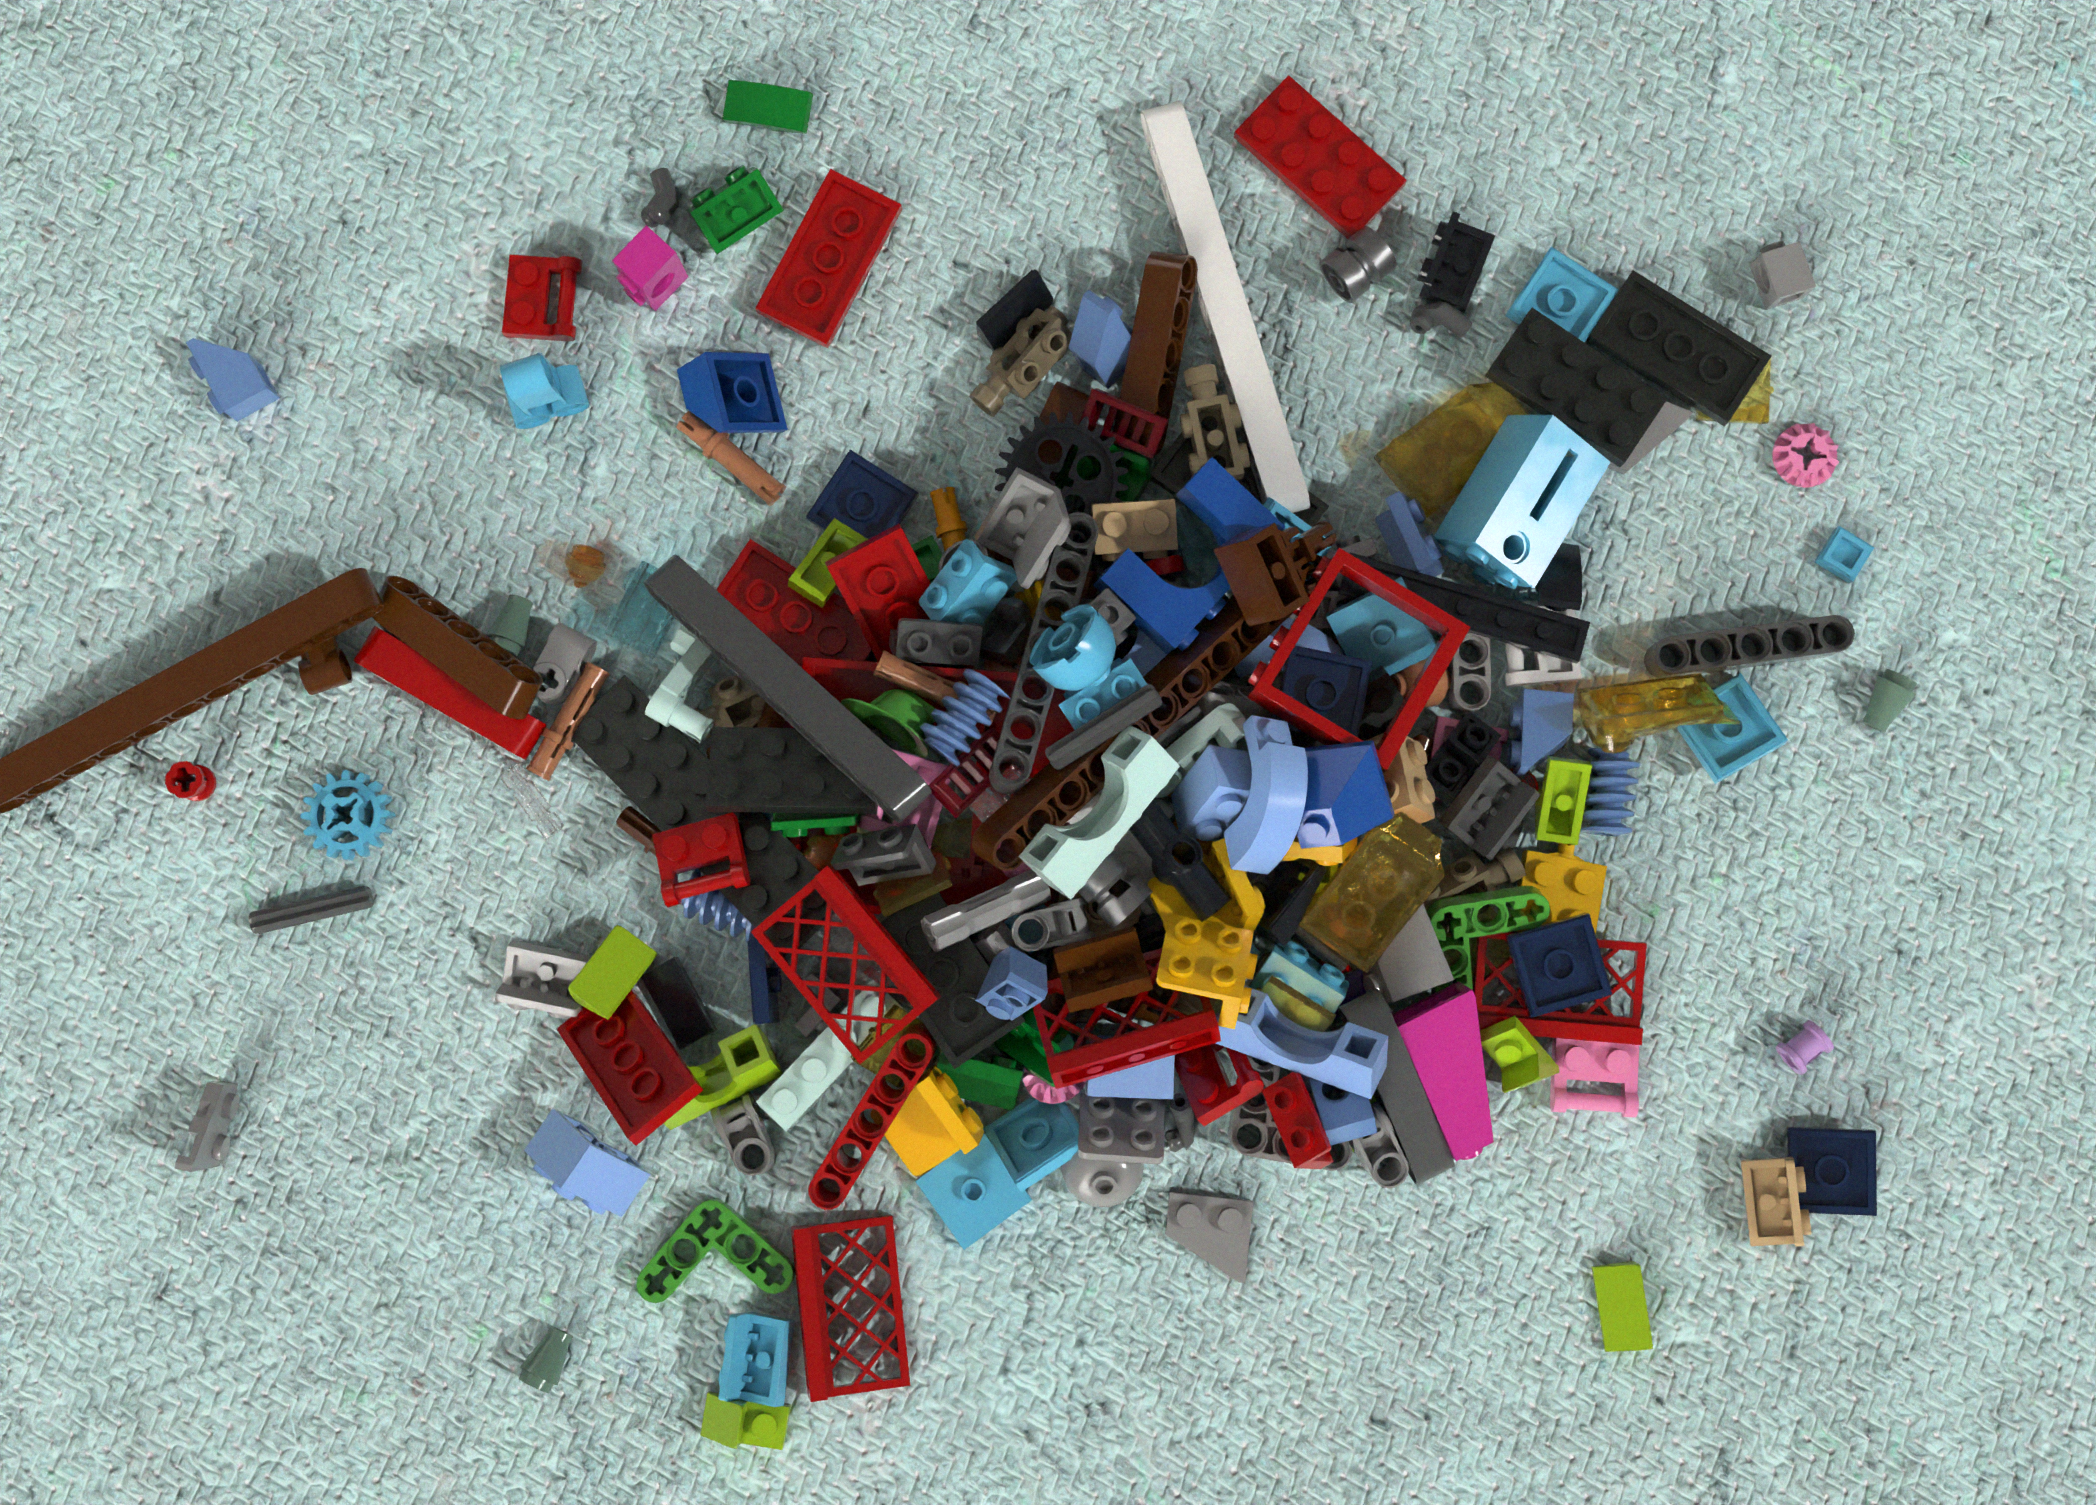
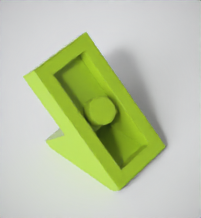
(812, 575)
(1562, 800)
(1517, 1054)
(744, 1423)

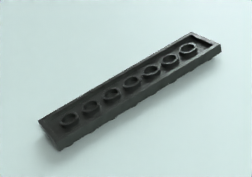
(669, 785)

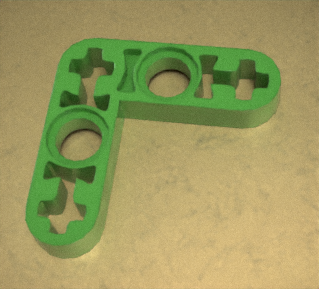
(1466, 926)
(721, 1240)

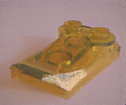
(1446, 446)
(1623, 711)
(1376, 890)

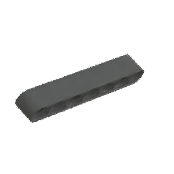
(1021, 708)

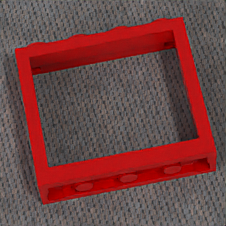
(1317, 726)

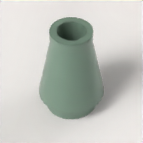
(512, 625)
(1888, 699)
(546, 1361)

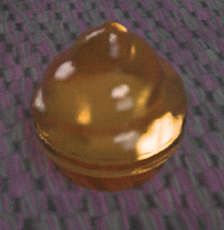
(584, 564)
(821, 850)

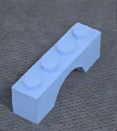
(1343, 1058)

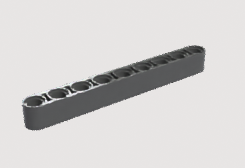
(788, 689)

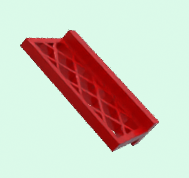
(876, 941)
(1567, 1023)
(1128, 1048)
(813, 1308)

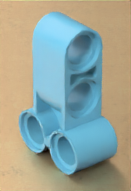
(541, 391)

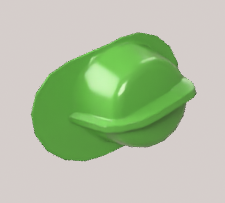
(898, 716)

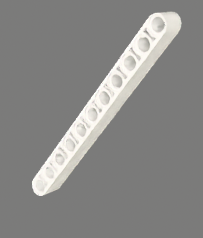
(1224, 306)

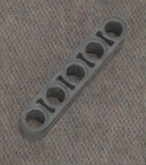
(1767, 640)
(1402, 1092)

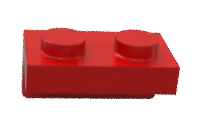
(1298, 1122)

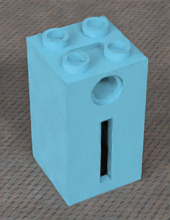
(1521, 501)

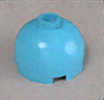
(1077, 651)

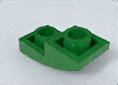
(767, 106)

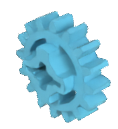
(335, 804)

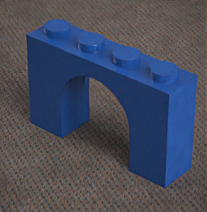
(1171, 612)

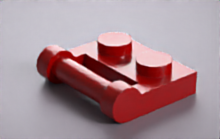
(529, 297)
(697, 847)
(1208, 1083)

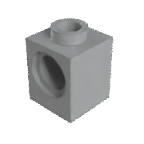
(1782, 274)

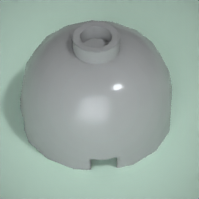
(1100, 1181)

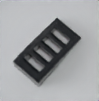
(1285, 910)

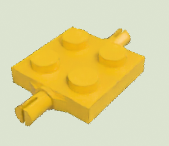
(1565, 882)

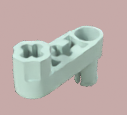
(668, 701)
(1218, 728)

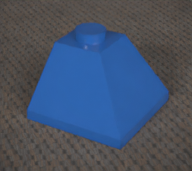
(733, 392)
(1343, 794)

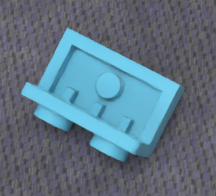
(967, 586)
(1093, 700)
(1295, 968)
(756, 1358)

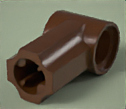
(324, 668)

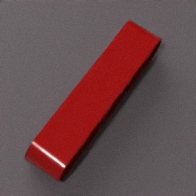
(424, 680)
(863, 1133)

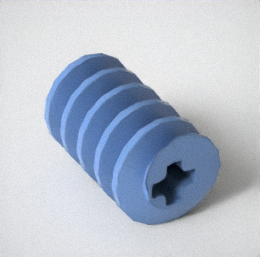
(962, 715)
(1609, 793)
(716, 905)

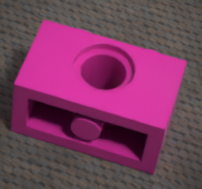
(649, 269)

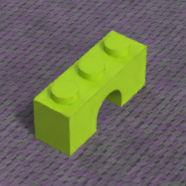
(741, 1066)

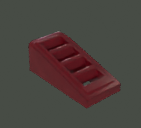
(1094, 408)
(983, 751)

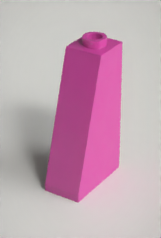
(1449, 1061)

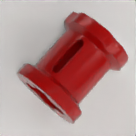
(182, 773)

